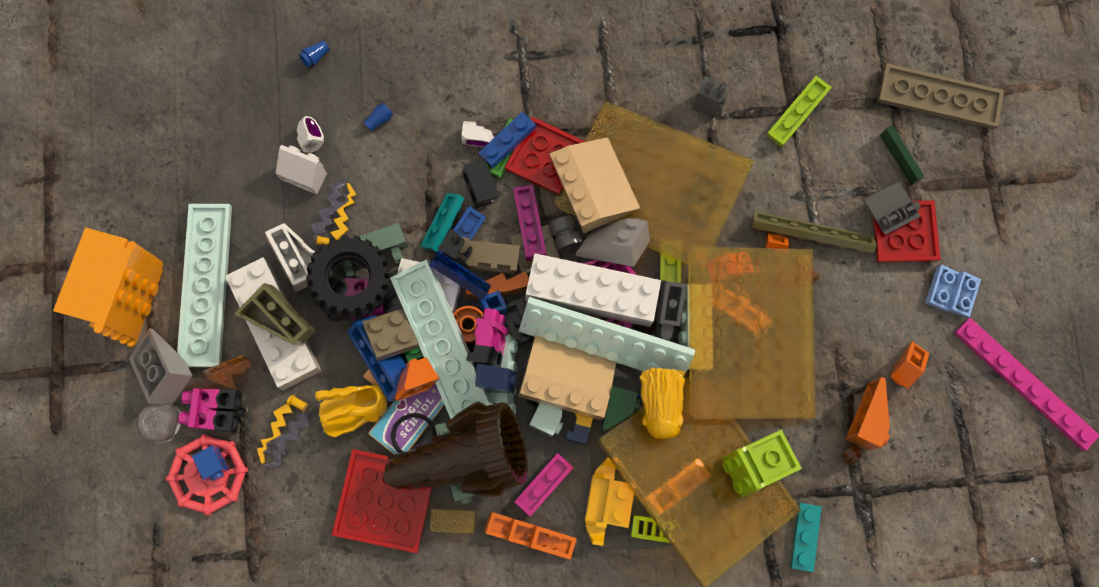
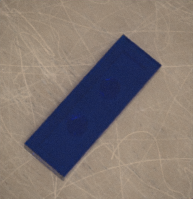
(460, 275)

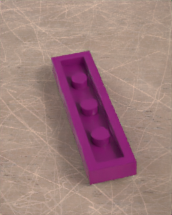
(529, 221)

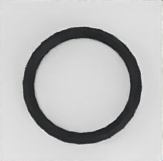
(410, 415)

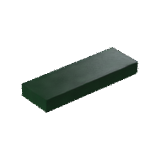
(901, 155)

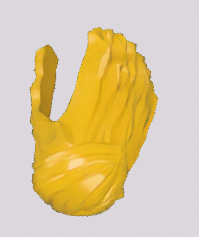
(662, 401)
(350, 409)

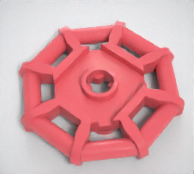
(205, 487)

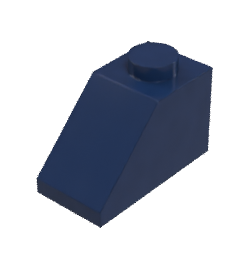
(495, 379)

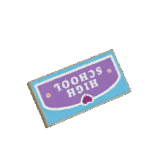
(410, 430)

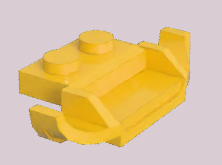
(607, 502)

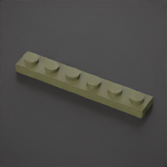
(811, 231)

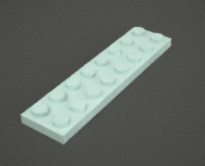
(204, 284)
(439, 336)
(603, 338)

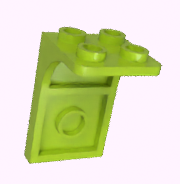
(760, 463)

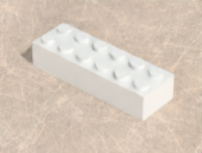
(593, 290)
(286, 362)

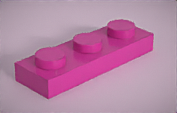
(543, 484)

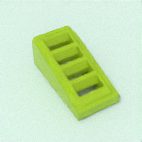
(635, 529)

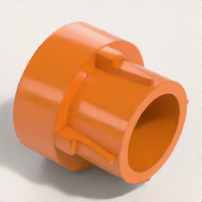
(467, 313)

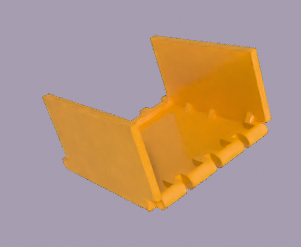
(110, 285)

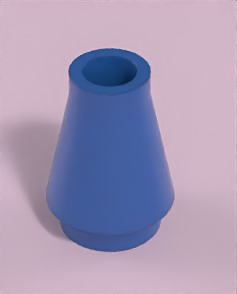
(313, 53)
(379, 116)

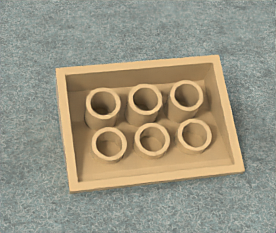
(594, 183)
(567, 379)

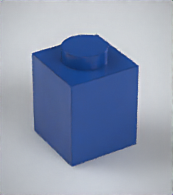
(493, 301)
(210, 463)

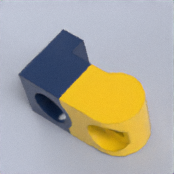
(581, 430)

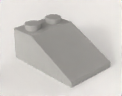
(617, 242)
(159, 369)

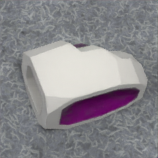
(475, 134)
(309, 135)

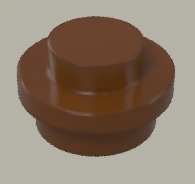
(852, 455)

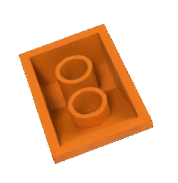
(871, 419)

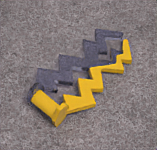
(318, 227)
(303, 420)

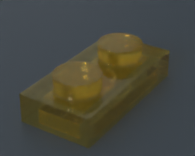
(452, 521)

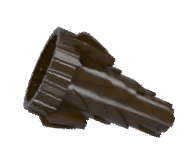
(479, 453)

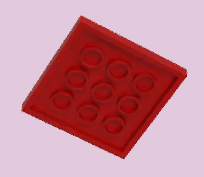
(377, 511)

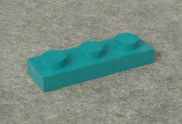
(442, 222)
(806, 537)

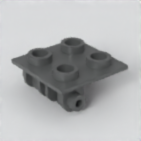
(892, 208)

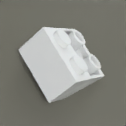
(300, 169)

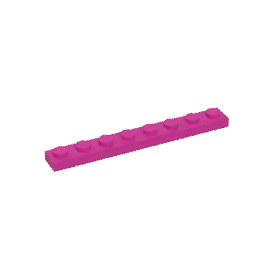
(1027, 384)

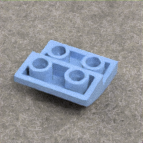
(953, 291)

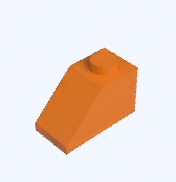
(910, 365)
(415, 379)

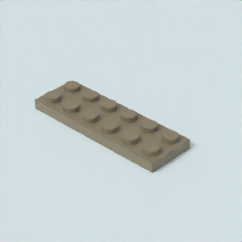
(941, 96)

